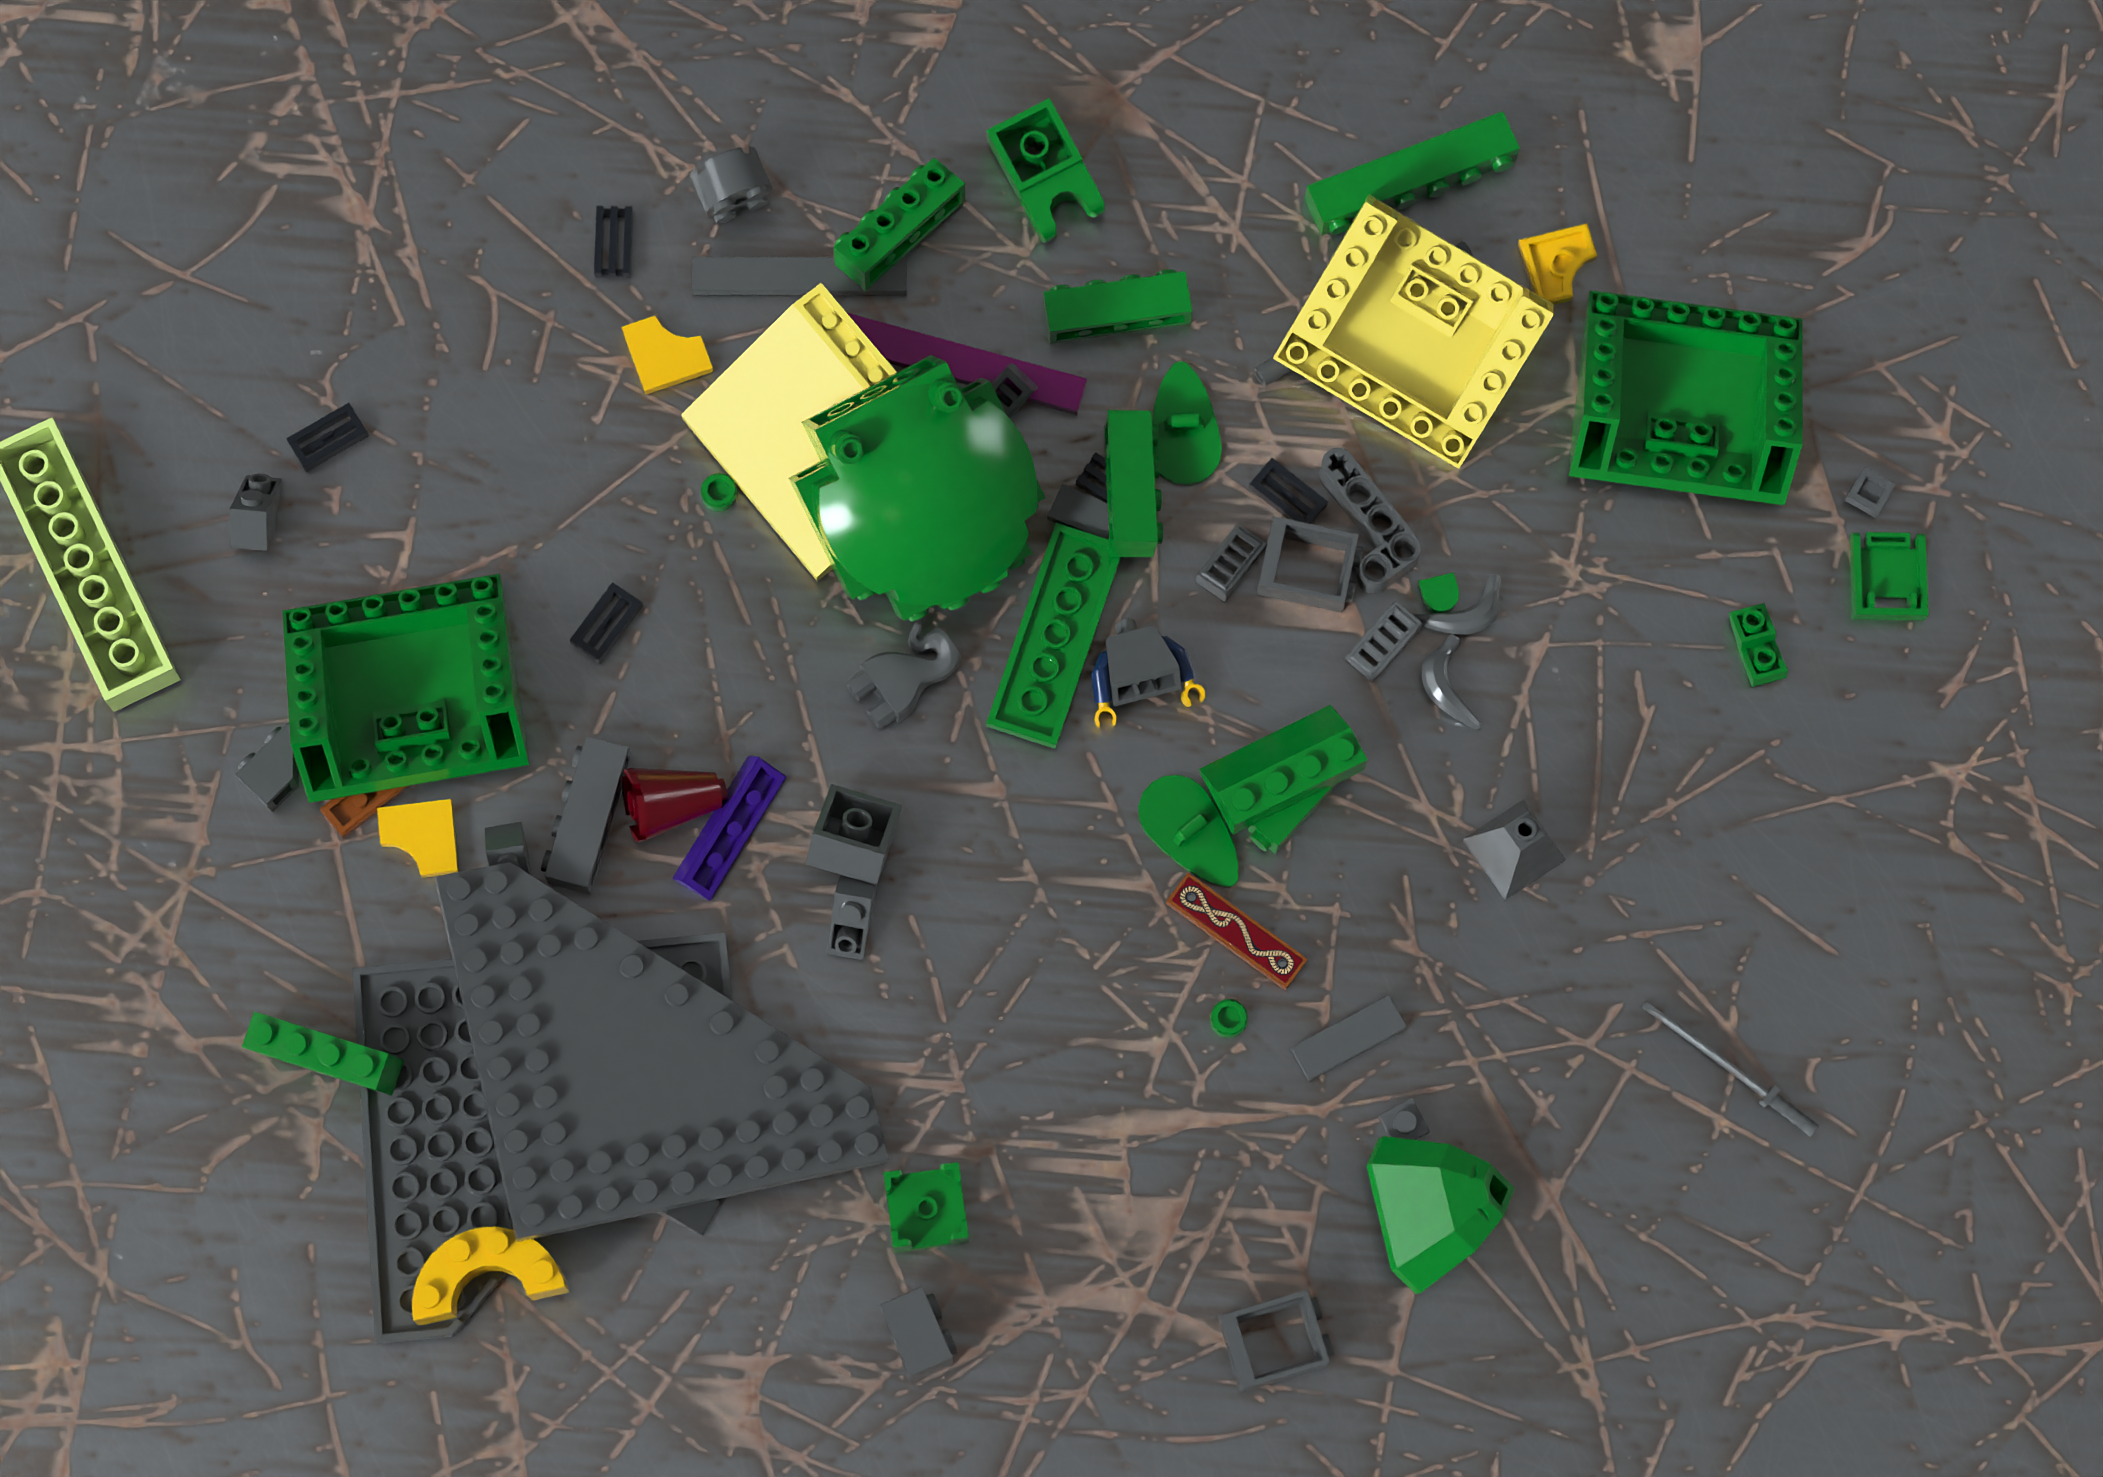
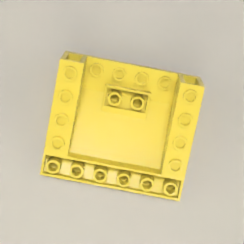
(1414, 331)
(757, 408)

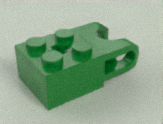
(1048, 177)

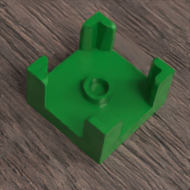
(926, 1208)

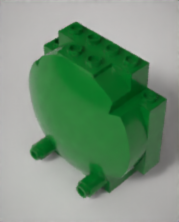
(919, 489)

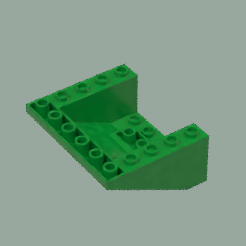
(1688, 398)
(389, 672)

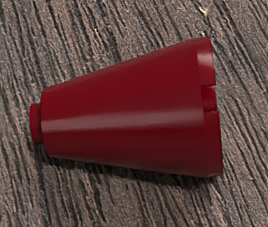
(668, 798)

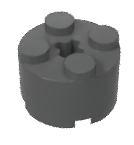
(732, 183)

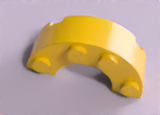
(476, 1253)

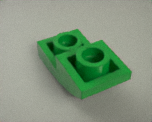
(1757, 645)

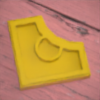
(1555, 259)
(664, 357)
(424, 832)

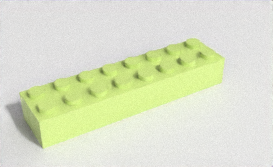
(84, 566)

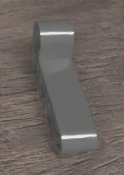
(1362, 516)

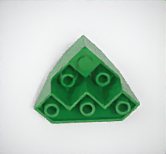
(1433, 1205)

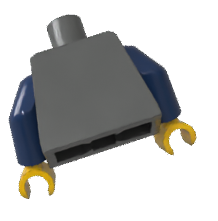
(1140, 667)

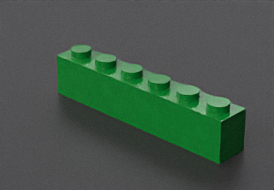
(1414, 172)

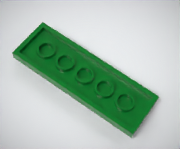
(1054, 637)

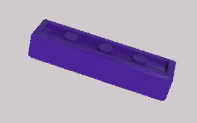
(729, 827)

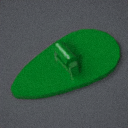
(1187, 428)
(1189, 829)

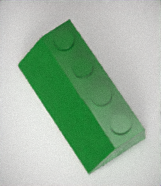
(1284, 768)

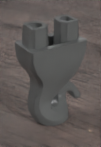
(902, 677)

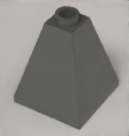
(1514, 850)

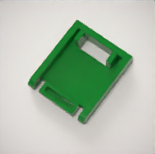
(1888, 571)

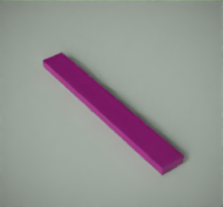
(968, 364)

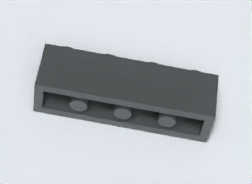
(587, 815)

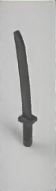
(1769, 1096)

